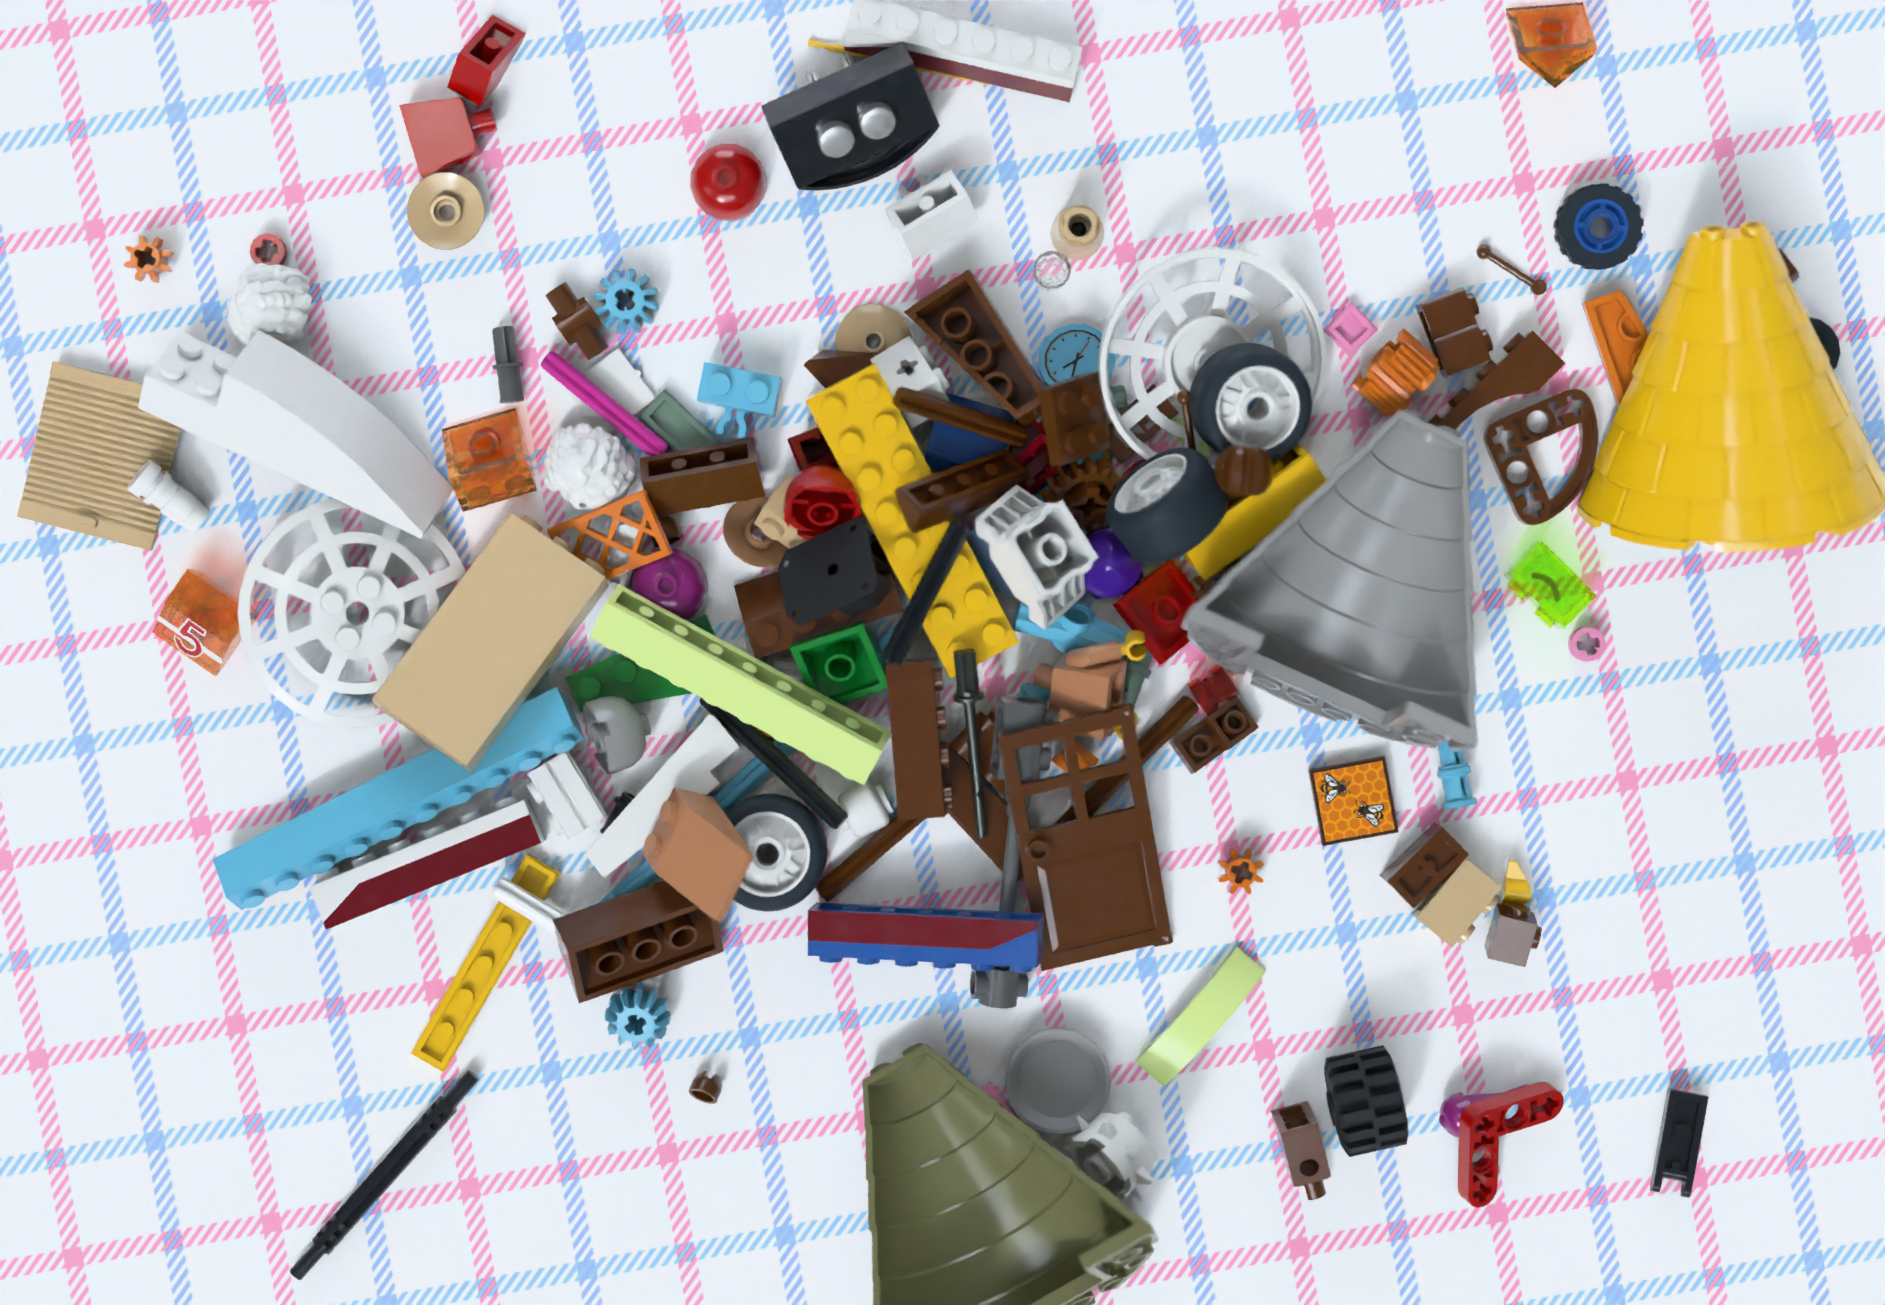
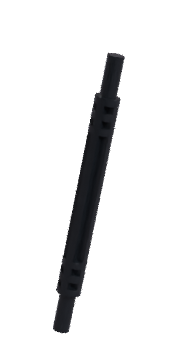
(384, 1175)

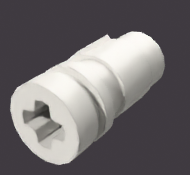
(168, 497)

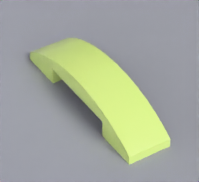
(1201, 1017)

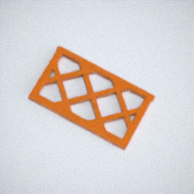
(616, 510)

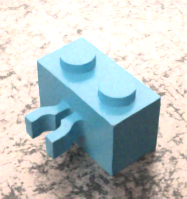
(738, 391)

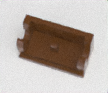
(1424, 865)

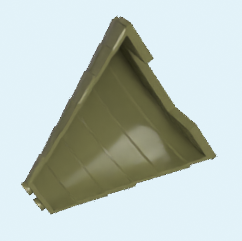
(978, 1203)

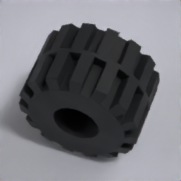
(1366, 1101)

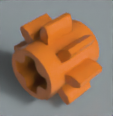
(142, 267)
(1236, 860)

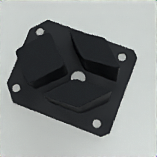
(854, 587)

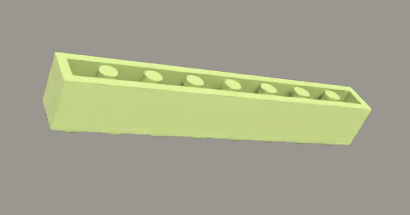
(740, 684)

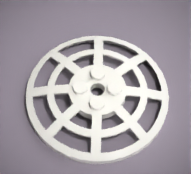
(1199, 335)
(329, 608)

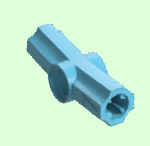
(1071, 630)

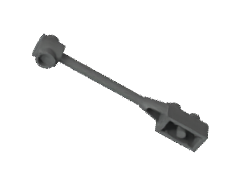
(1012, 713)

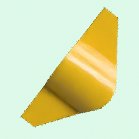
(1515, 885)

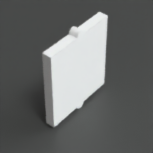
(621, 383)

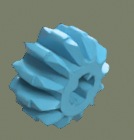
(613, 304)
(635, 1028)

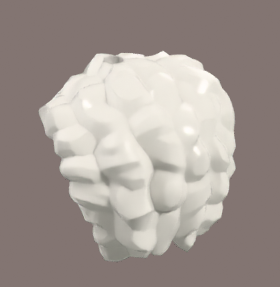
(269, 301)
(588, 467)

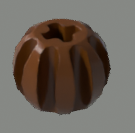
(1244, 470)

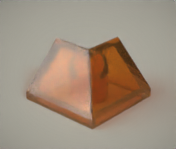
(1552, 39)

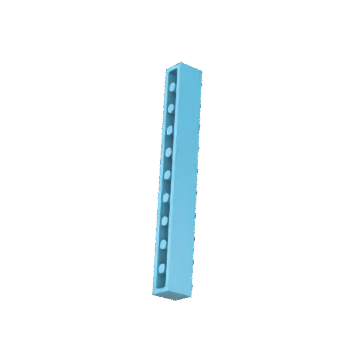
(391, 804)

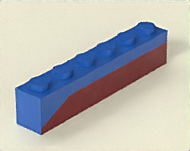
(926, 936)

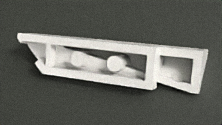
(686, 769)

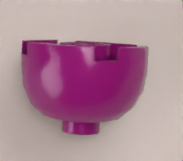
(673, 583)

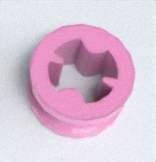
(1582, 654)

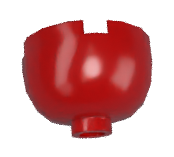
(728, 182)
(820, 501)

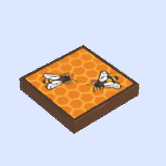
(1353, 801)

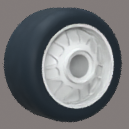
(1233, 379)
(1166, 505)
(800, 847)

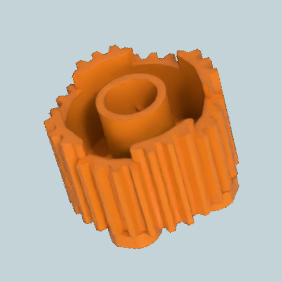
(1396, 374)

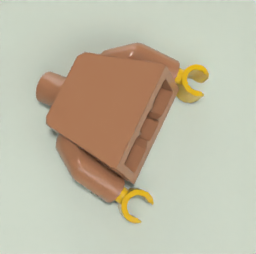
(1090, 680)

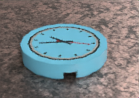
(1070, 353)

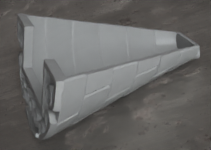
(1363, 594)

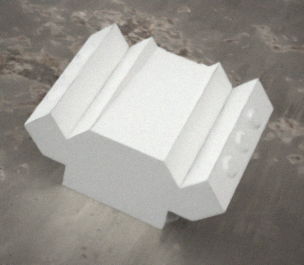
(1037, 552)

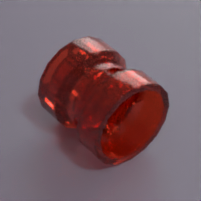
(1213, 689)

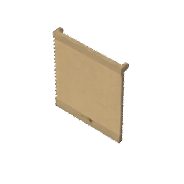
(89, 452)

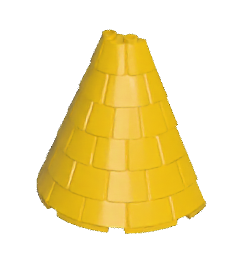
(1733, 415)

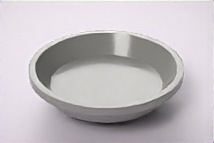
(1056, 1079)

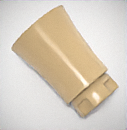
(1070, 245)

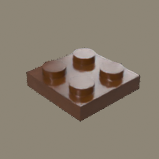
(1074, 418)

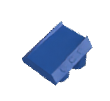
(954, 446)

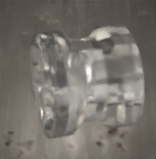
(1050, 264)

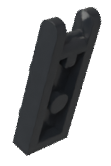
(1679, 1139)

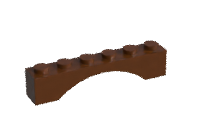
(1520, 371)

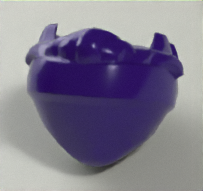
(1114, 570)

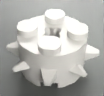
(1113, 1153)

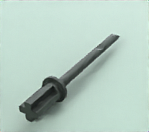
(969, 693)

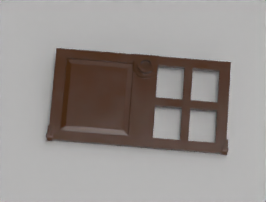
(1093, 873)

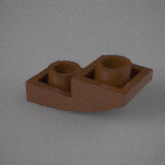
(1213, 735)

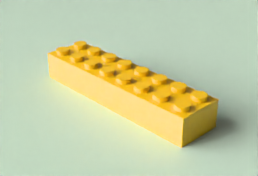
(877, 457)

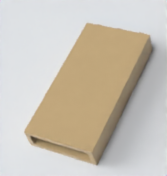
(492, 641)

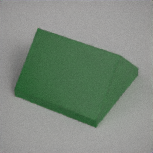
(842, 662)

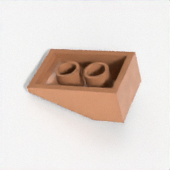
(698, 851)

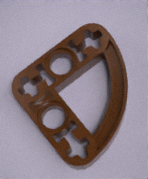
(1523, 436)

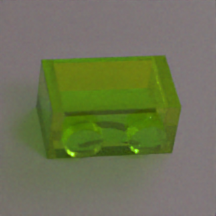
(1548, 586)

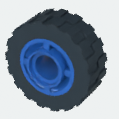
(1622, 222)

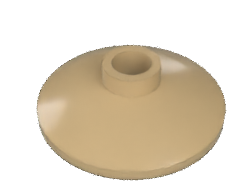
(431, 197)
(871, 320)

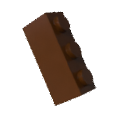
(703, 476)

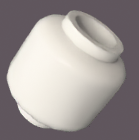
(866, 808)

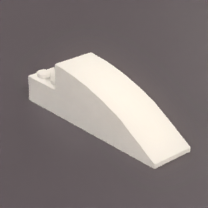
(298, 423)

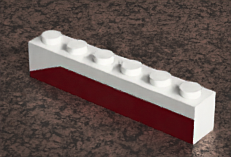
(965, 48)
(426, 863)

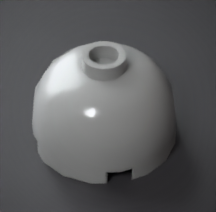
(616, 732)

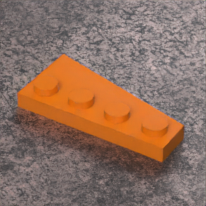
(1618, 338)

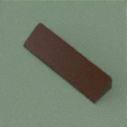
(959, 489)
(963, 811)

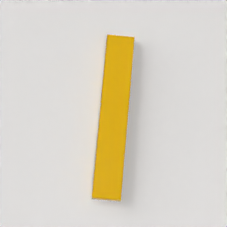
(481, 969)

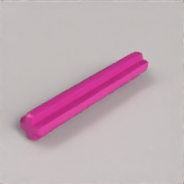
(603, 404)

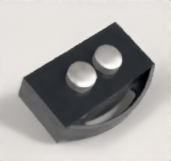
(852, 118)

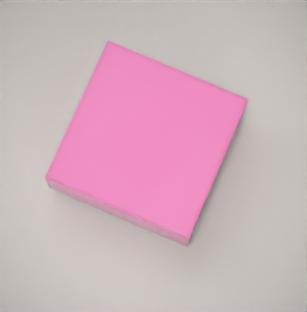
(1350, 329)

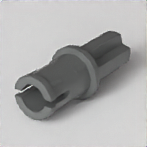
(507, 365)

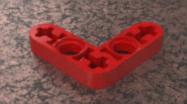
(1536, 1105)

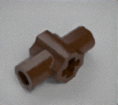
(577, 321)

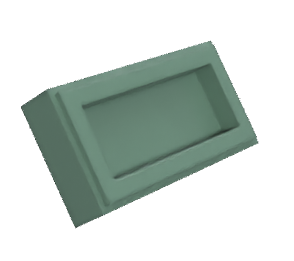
(676, 424)

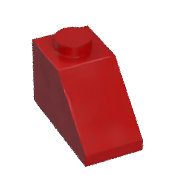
(485, 60)

